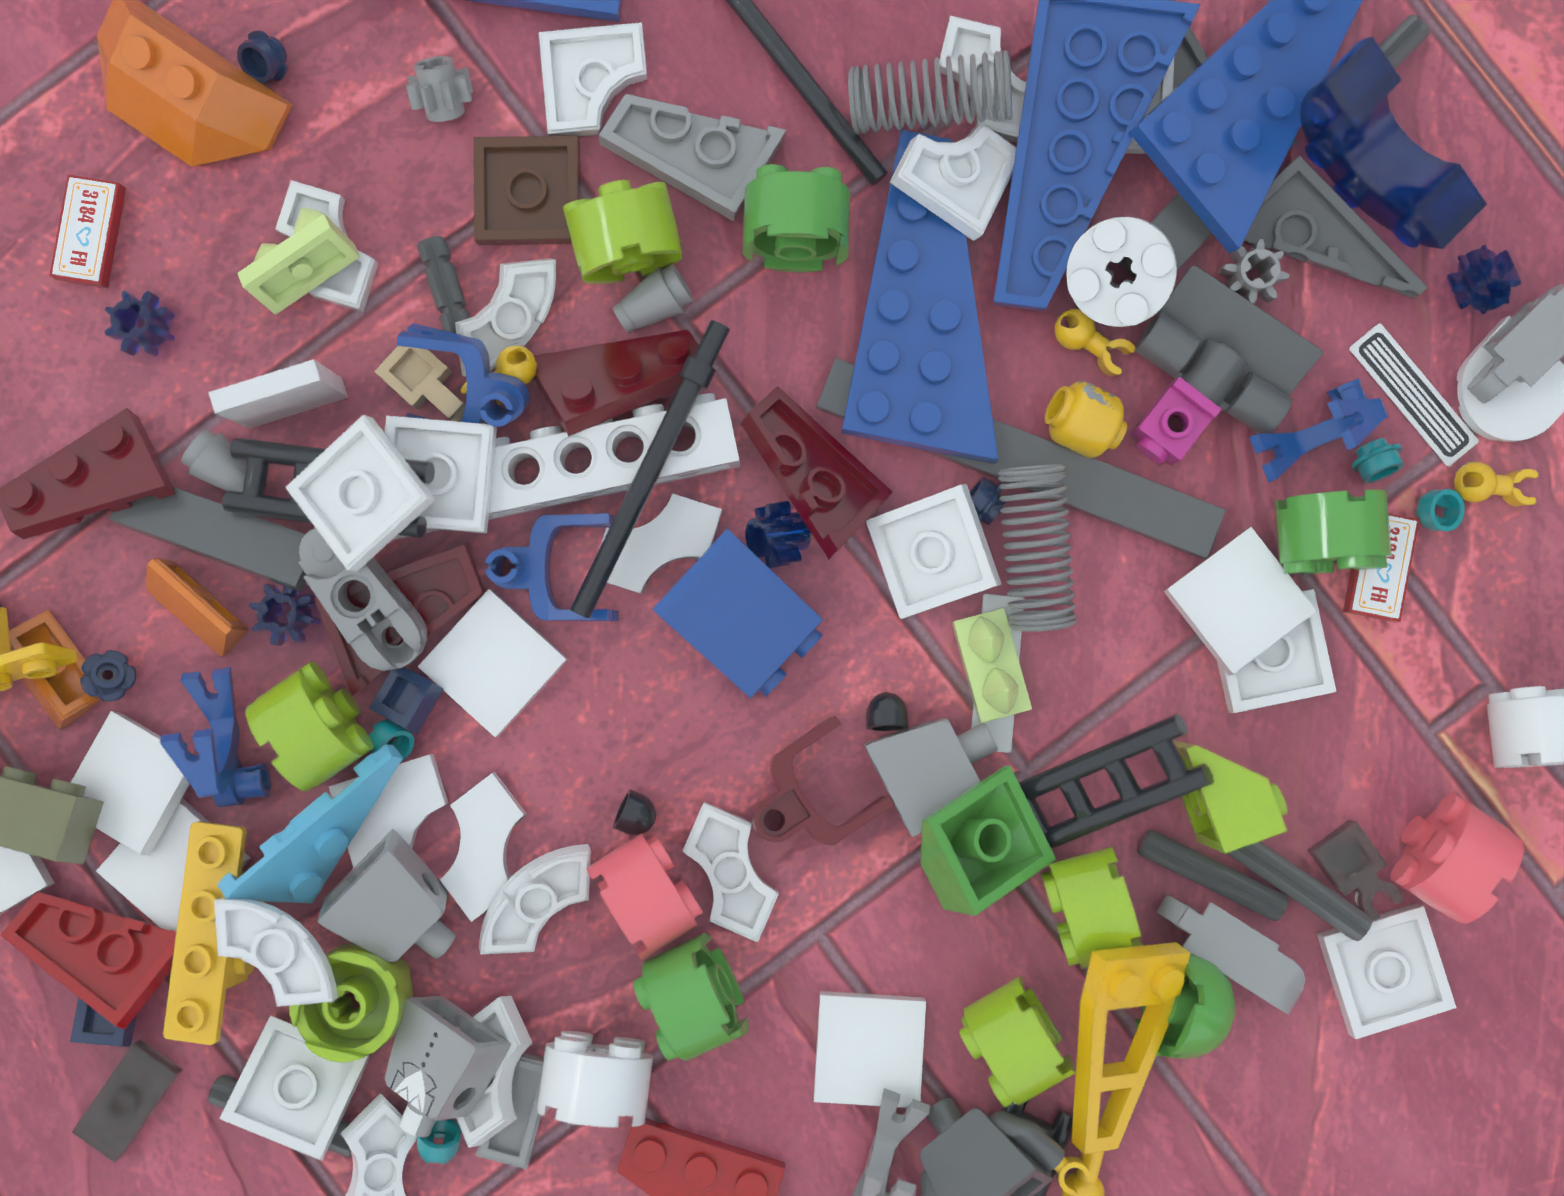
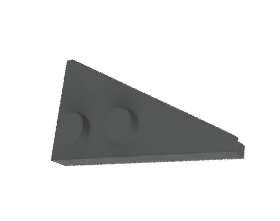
(1320, 229)

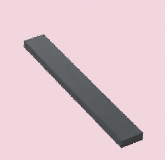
(1092, 484)

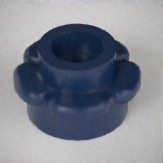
(262, 57)
(986, 500)
(112, 689)

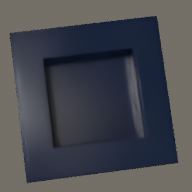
(406, 699)
(93, 1028)

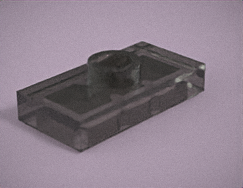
(127, 1100)

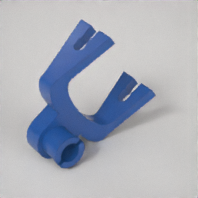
(482, 385)
(1352, 420)
(533, 566)
(216, 767)

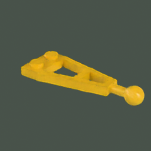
(1114, 981)

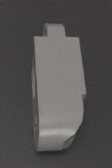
(1523, 346)
(363, 626)
(1238, 952)

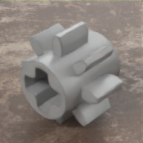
(439, 88)
(1265, 262)

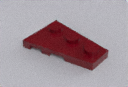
(814, 470)

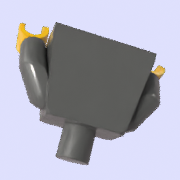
(990, 1155)

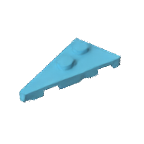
(314, 841)

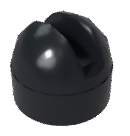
(886, 713)
(635, 814)

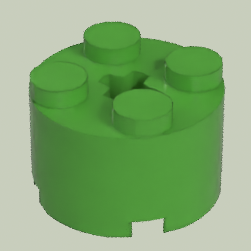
(796, 218)
(1331, 529)
(691, 999)

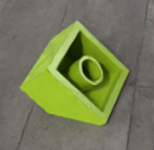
(1236, 807)

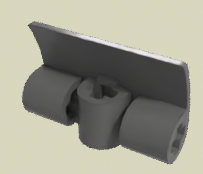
(1228, 350)

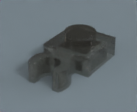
(1351, 864)

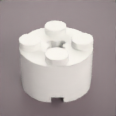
(1091, 280)
(1527, 727)
(595, 1081)

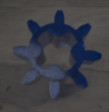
(1484, 279)
(126, 314)
(777, 534)
(271, 608)

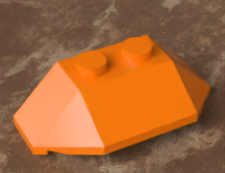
(182, 89)

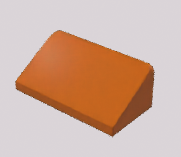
(194, 605)
(62, 693)

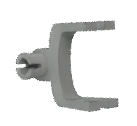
(889, 1133)

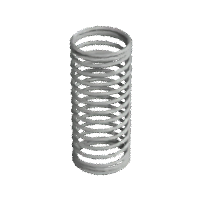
(860, 94)
(1039, 619)

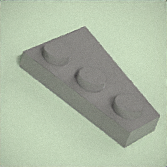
(691, 151)

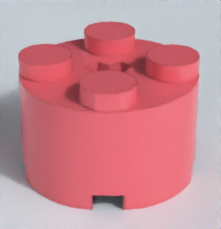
(1457, 859)
(644, 896)

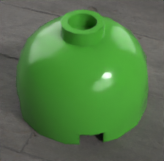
(1200, 1013)

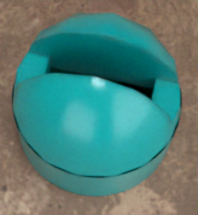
(1443, 499)
(386, 730)
(440, 1152)

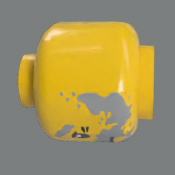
(1086, 419)

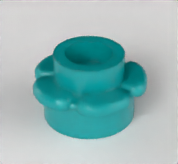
(1377, 460)

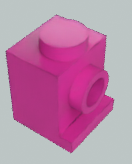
(1185, 404)

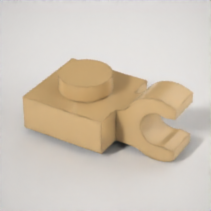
(418, 377)

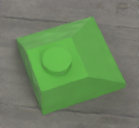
(983, 844)

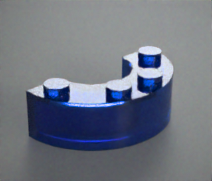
(1375, 160)

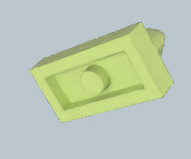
(299, 263)
(991, 665)

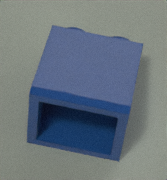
(740, 615)

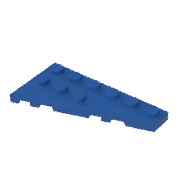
(1084, 92)
(1240, 111)
(920, 343)

